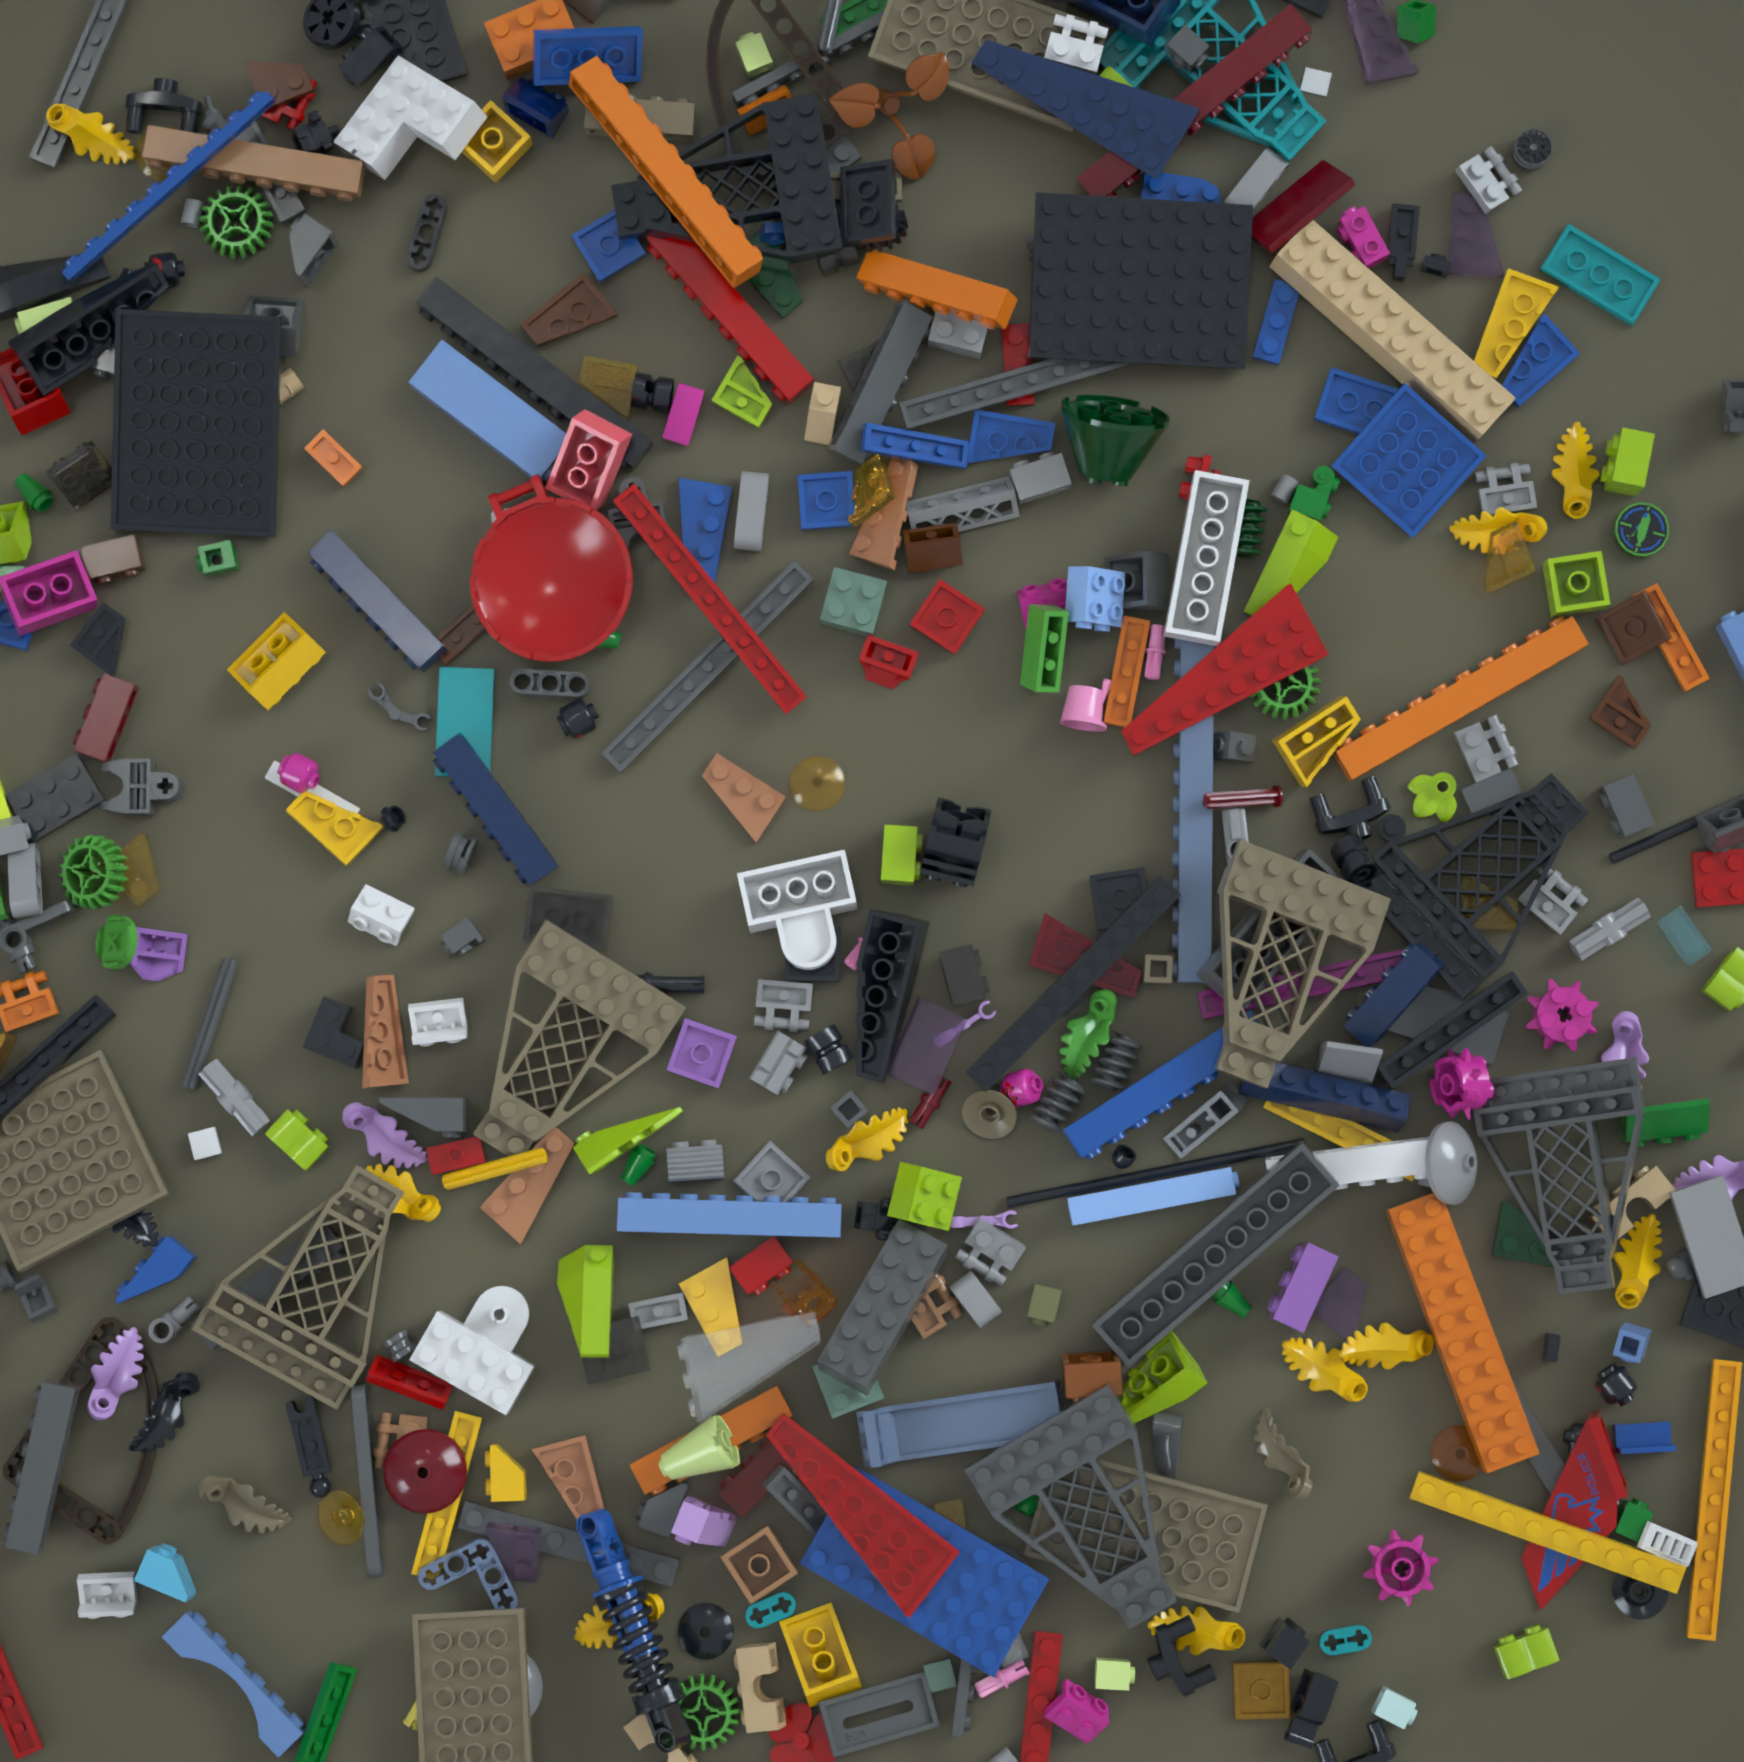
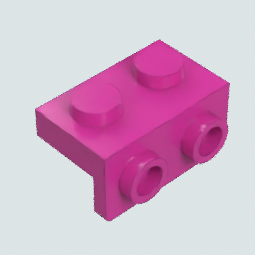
(1049, 594)
(1078, 1712)

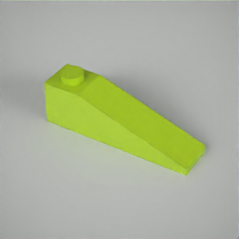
(14, 532)
(1295, 558)
(1161, 1379)

